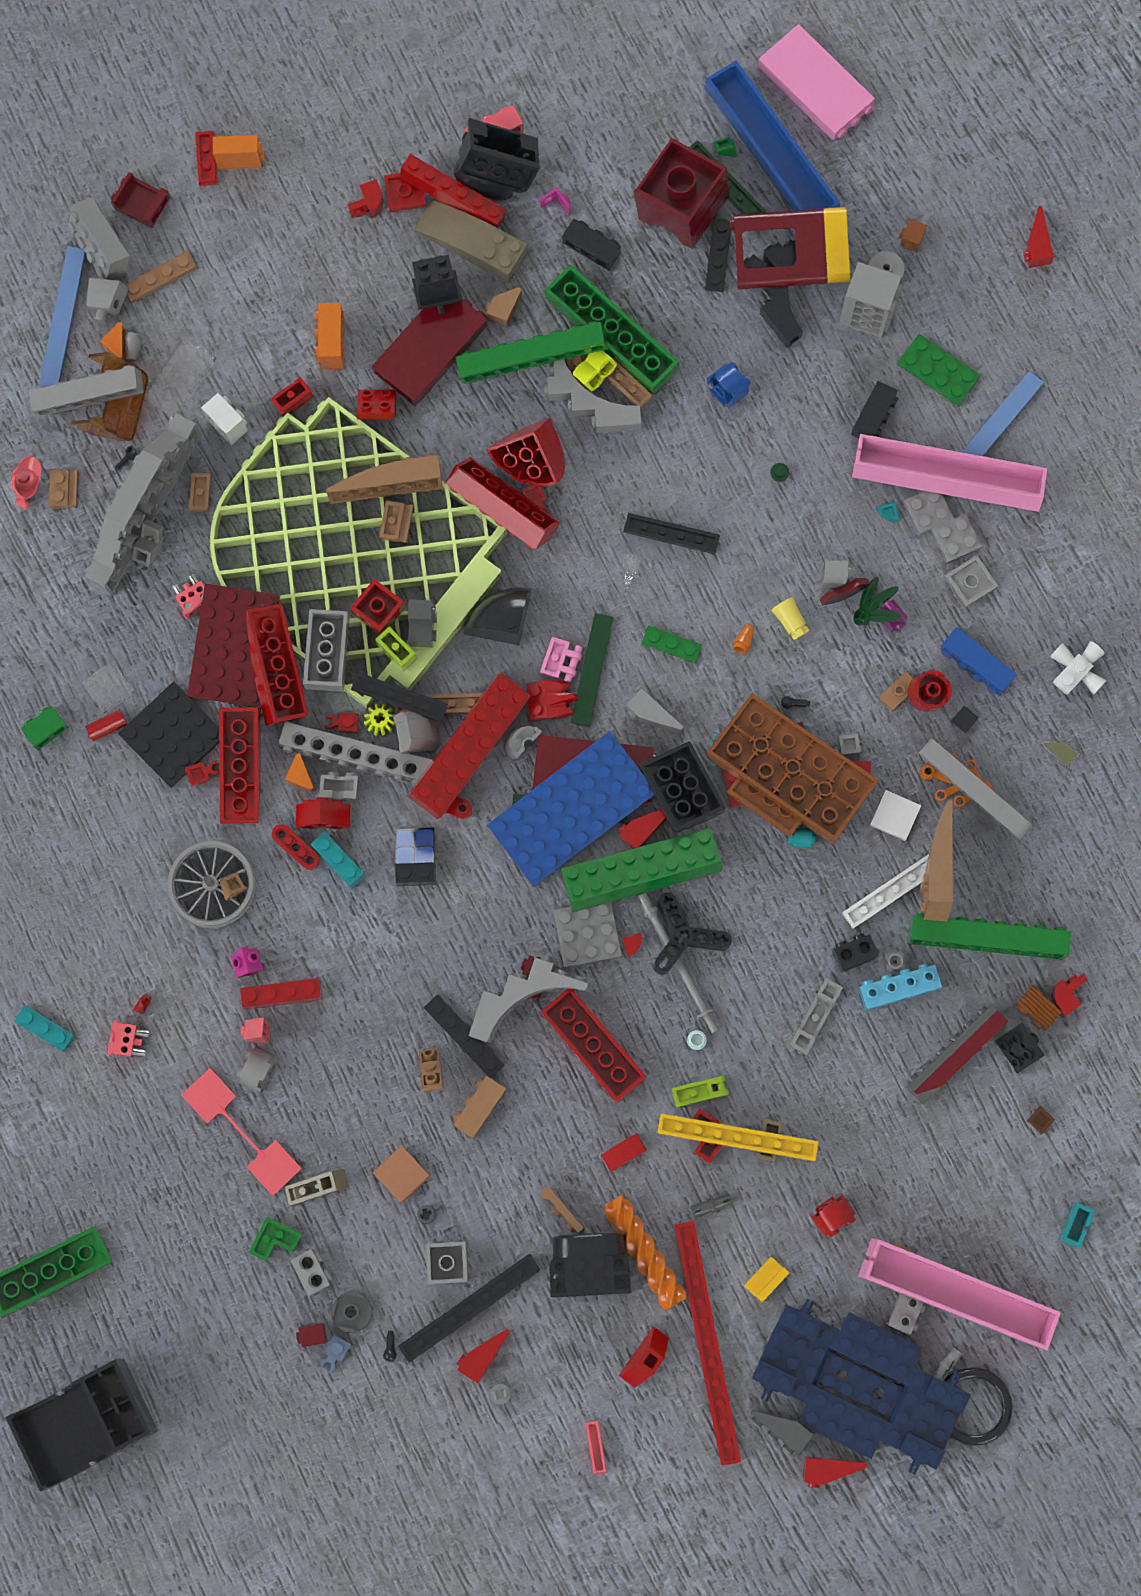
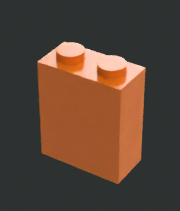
(238, 152)

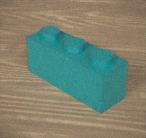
(338, 860)

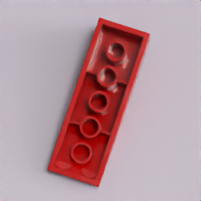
(275, 665)
(239, 765)

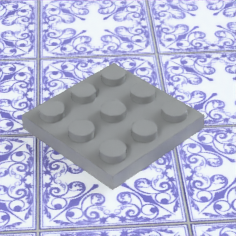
(587, 935)

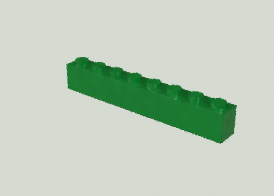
(532, 352)

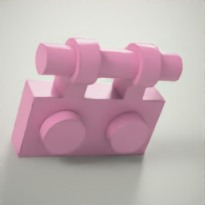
(555, 659)

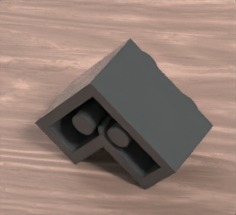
(421, 622)

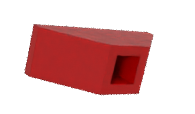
(646, 1358)

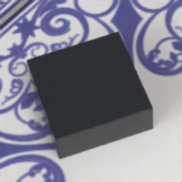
(964, 719)

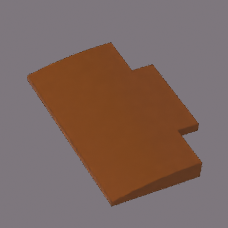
(789, 772)

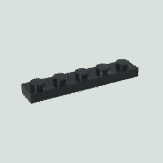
(671, 533)
(399, 696)
(460, 1032)

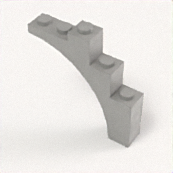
(607, 415)
(542, 978)

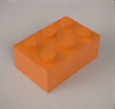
(330, 336)

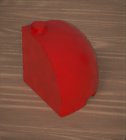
(531, 454)

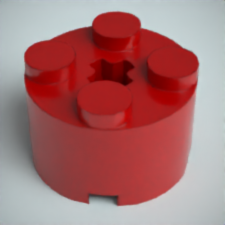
(934, 682)
(832, 1215)

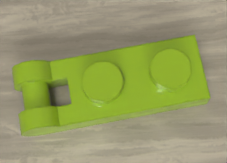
(699, 1091)

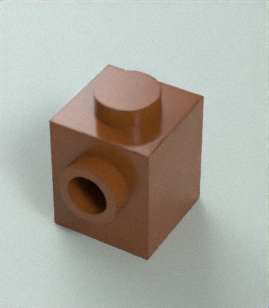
(912, 235)

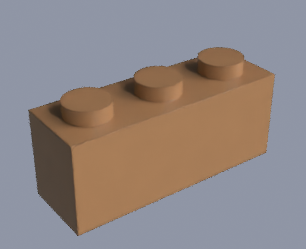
(479, 1107)

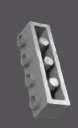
(907, 1309)

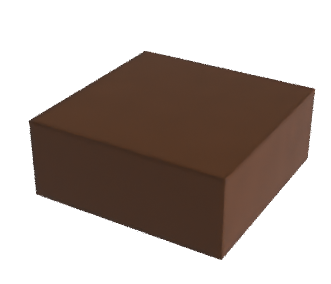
(1040, 1120)

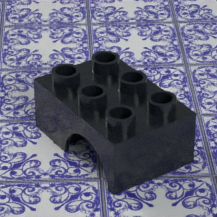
(82, 1424)

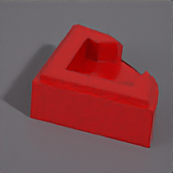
(632, 943)
(142, 1004)

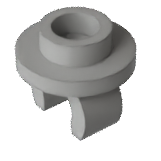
(500, 1394)

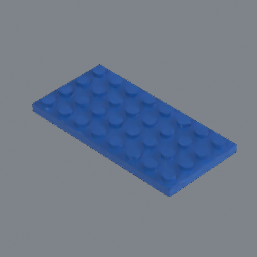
(571, 808)

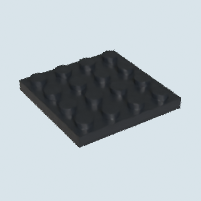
(171, 734)

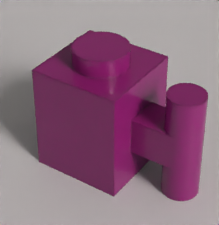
(897, 625)

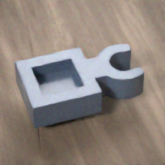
(336, 1350)

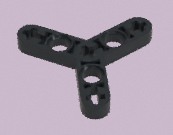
(692, 935)

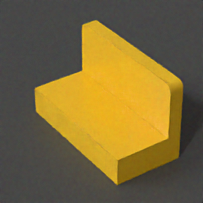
(766, 1279)

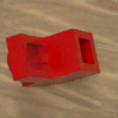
(371, 202)
(1063, 996)

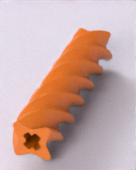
(642, 1249)

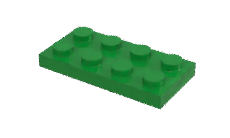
(938, 369)

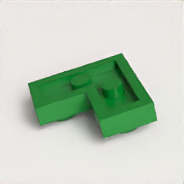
(272, 1234)

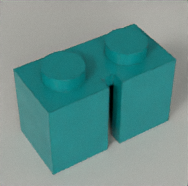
(1078, 1217)

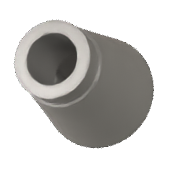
(132, 345)

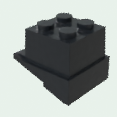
(435, 283)

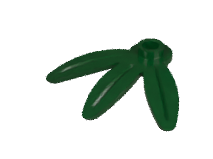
(868, 605)

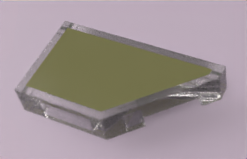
(1061, 751)

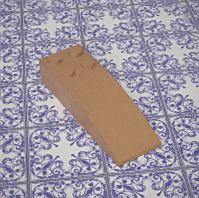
(389, 479)
(938, 875)

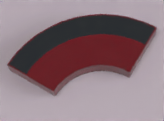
(841, 593)

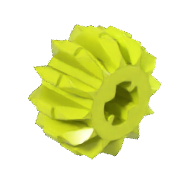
(376, 714)

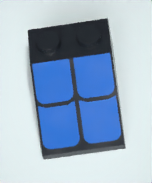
(415, 857)

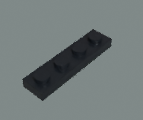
(718, 255)

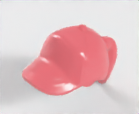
(26, 480)

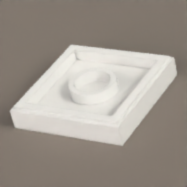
(895, 815)

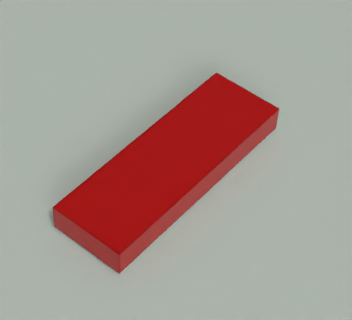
(205, 159)

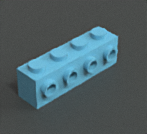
(899, 987)

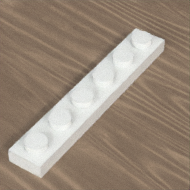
(886, 894)

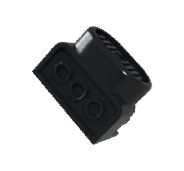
(496, 160)
(589, 1265)

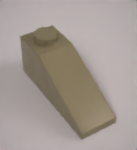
(317, 1187)

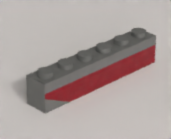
(957, 1054)

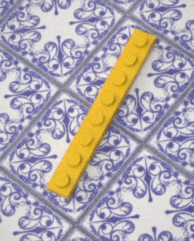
(737, 1137)

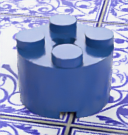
(728, 384)

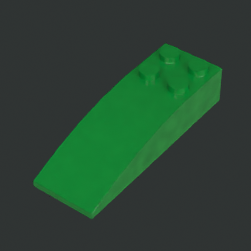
(51, 1271)

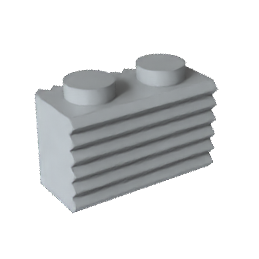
(835, 573)

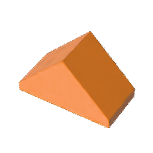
(114, 341)
(299, 775)

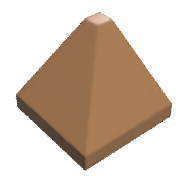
(232, 886)

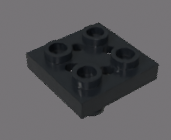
(1023, 1046)

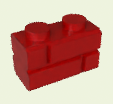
(292, 397)

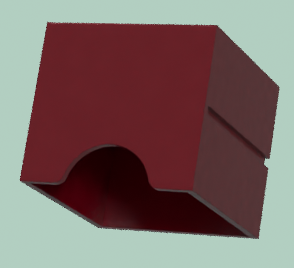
(682, 192)

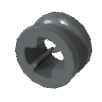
(431, 1217)

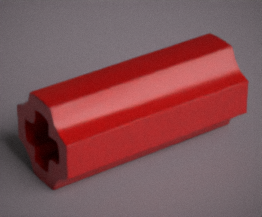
(106, 725)

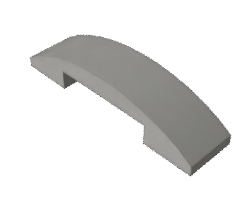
(816, 1016)

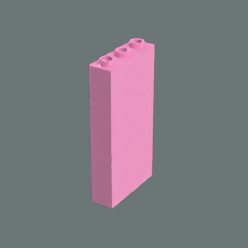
(816, 83)

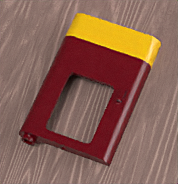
(819, 244)

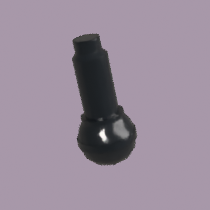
(788, 702)
(390, 1354)

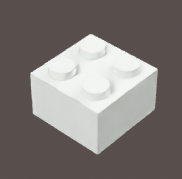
(224, 418)

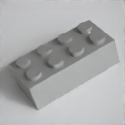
(98, 240)
(326, 650)

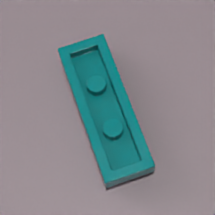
(44, 1028)

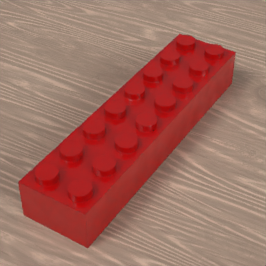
(468, 745)

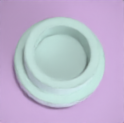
(696, 1040)

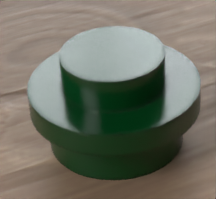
(779, 472)

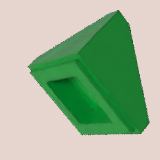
(725, 147)

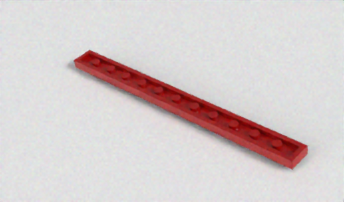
(707, 1343)

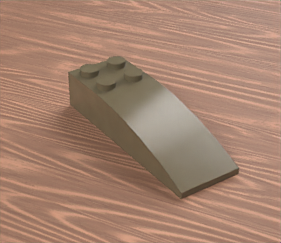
(472, 239)

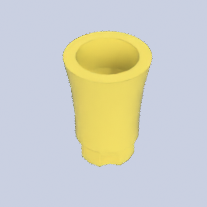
(791, 618)

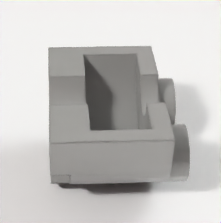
(515, 740)
(339, 787)
(256, 1068)

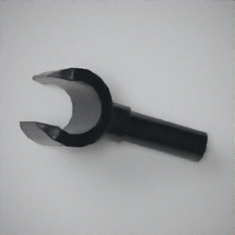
(127, 457)

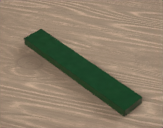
(738, 195)
(592, 669)

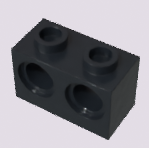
(857, 957)

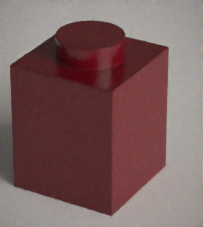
(312, 1335)

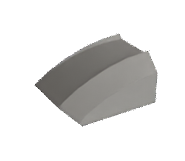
(416, 733)

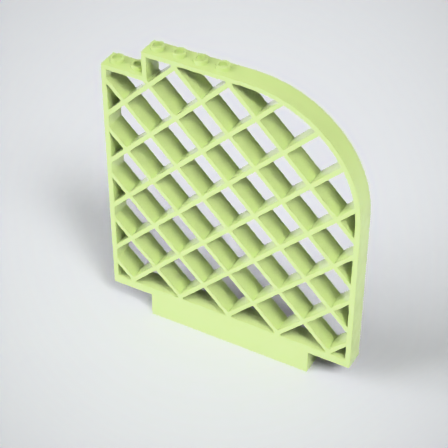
(452, 609)

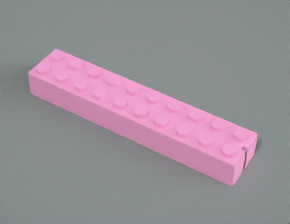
(949, 472)
(959, 1294)

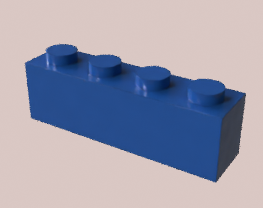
(977, 661)

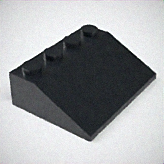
(682, 787)

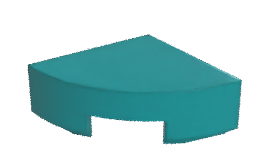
(889, 512)

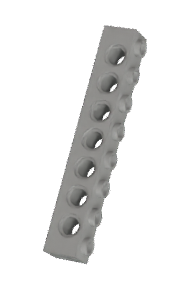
(292, 732)

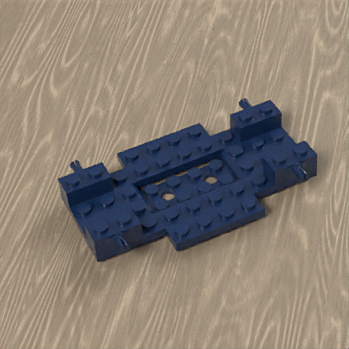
(919, 1412)

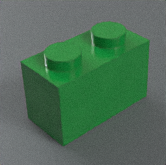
(44, 727)

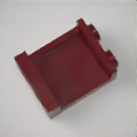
(139, 200)

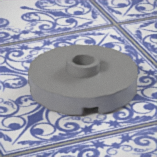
(890, 260)

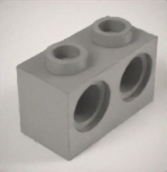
(306, 1275)

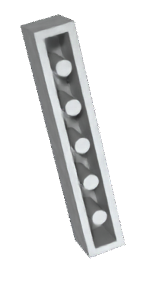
(86, 391)

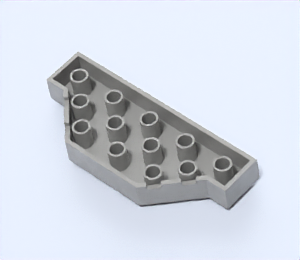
(140, 499)

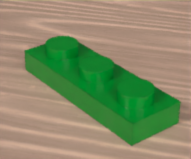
(671, 644)

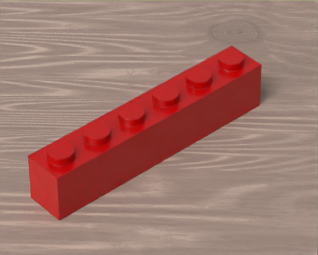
(450, 191)

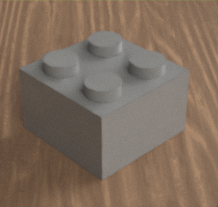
(447, 1263)

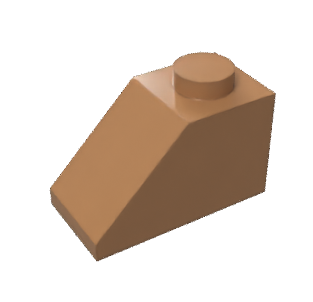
(503, 306)

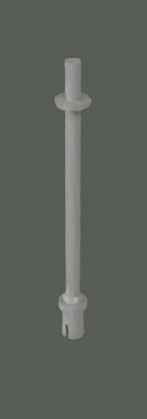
(651, 913)

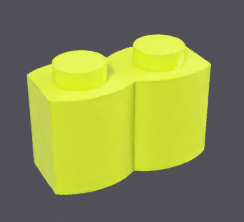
(594, 369)

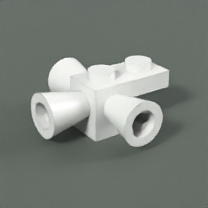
(1078, 668)

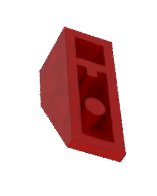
(1038, 248)
(641, 829)
(479, 1359)
(824, 1471)

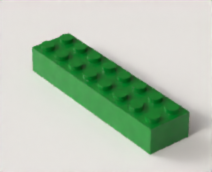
(625, 339)
(641, 869)
(990, 937)

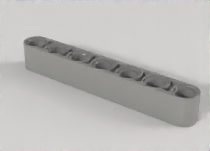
(975, 789)

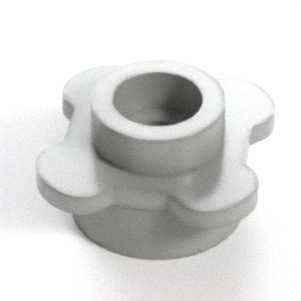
(898, 957)

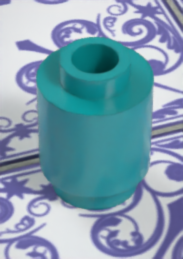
(802, 838)

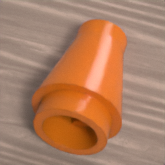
(744, 639)

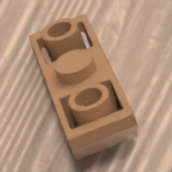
(431, 1070)

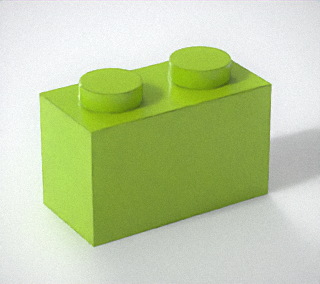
(396, 649)

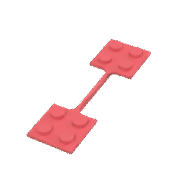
(272, 1165)

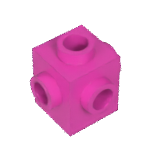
(246, 962)

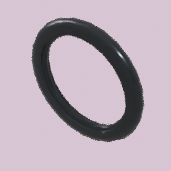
(1007, 1409)

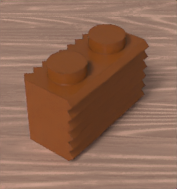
(1038, 1008)

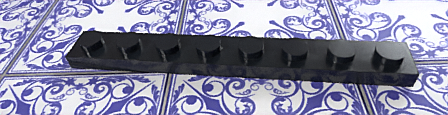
(469, 1308)

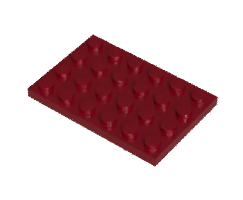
(222, 652)

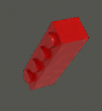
(281, 993)

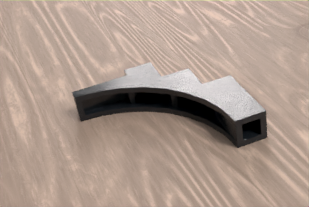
(777, 311)

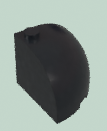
(500, 616)

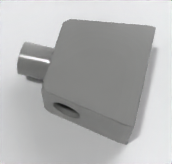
(105, 297)

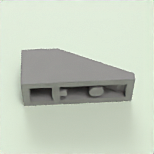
(648, 711)

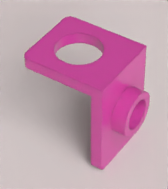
(556, 194)

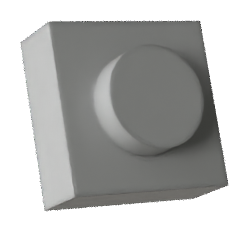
(849, 744)

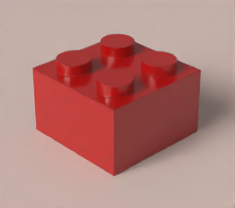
(377, 607)

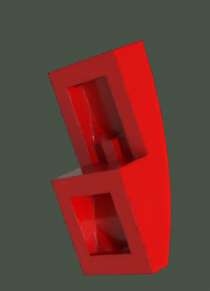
(623, 1152)

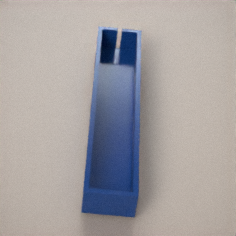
(768, 140)

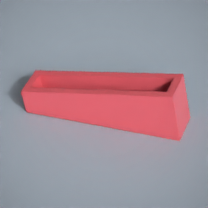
(596, 1448)

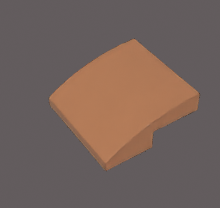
(401, 1174)

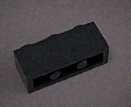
(591, 244)
(875, 411)

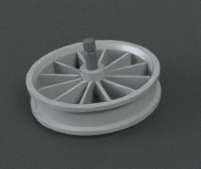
(211, 884)

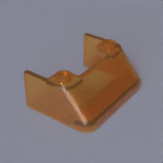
(119, 415)

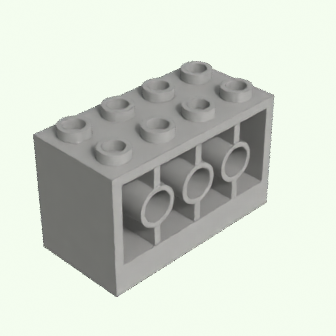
(871, 300)

